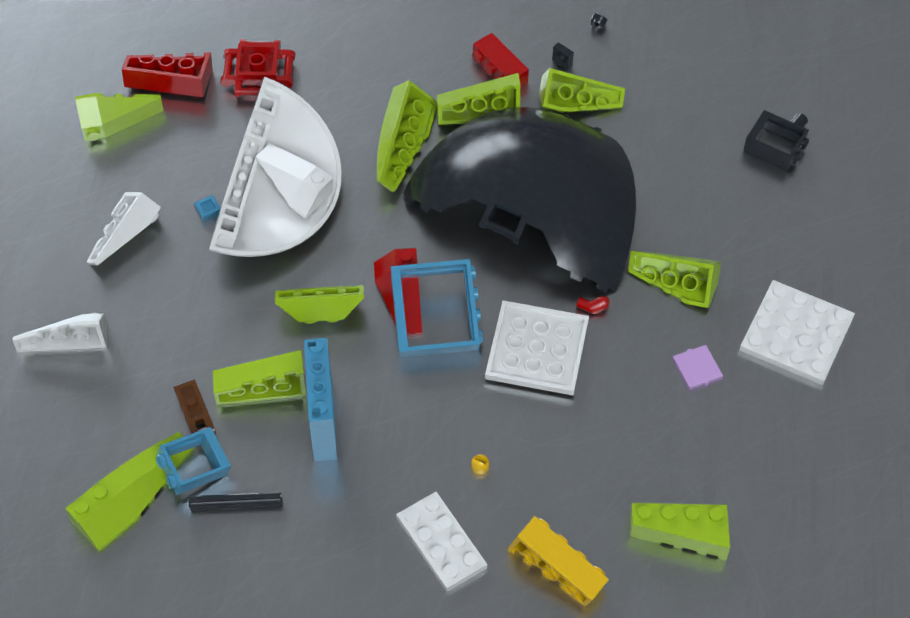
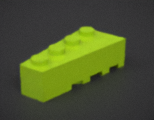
(477, 100)
(261, 380)
(683, 525)

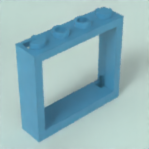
(429, 269)
(320, 399)

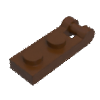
(193, 406)

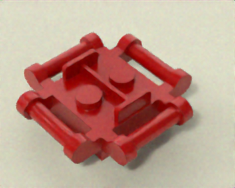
(254, 63)

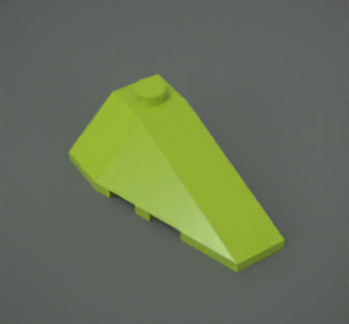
(684, 277)

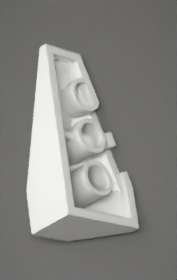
(298, 181)
(130, 216)
(73, 333)

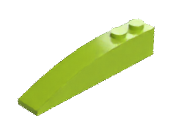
(403, 131)
(121, 496)

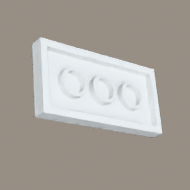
(441, 541)

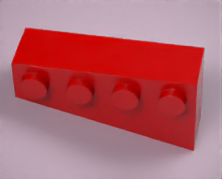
(168, 74)

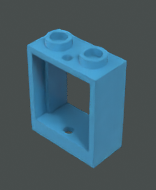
(213, 451)

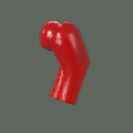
(593, 306)

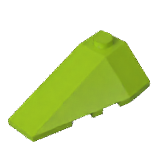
(572, 93)
(107, 115)

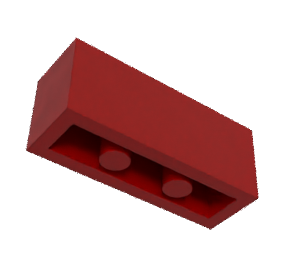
(498, 59)

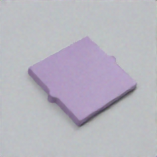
(697, 367)

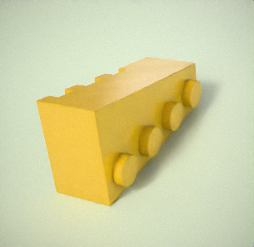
(559, 561)

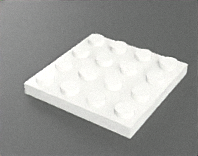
(797, 332)
(537, 347)

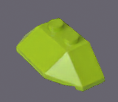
(319, 303)

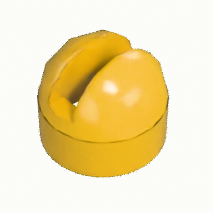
(479, 467)

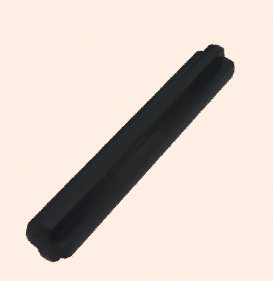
(235, 500)

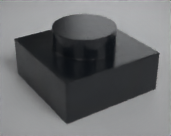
(562, 56)

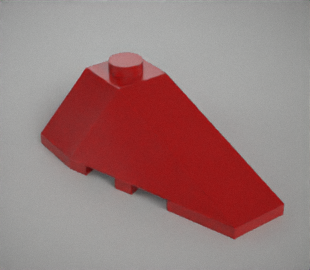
(410, 287)

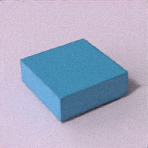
(207, 208)

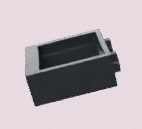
(782, 127)

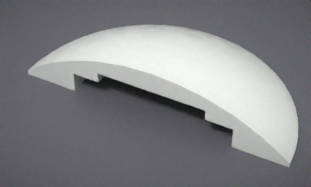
(253, 212)

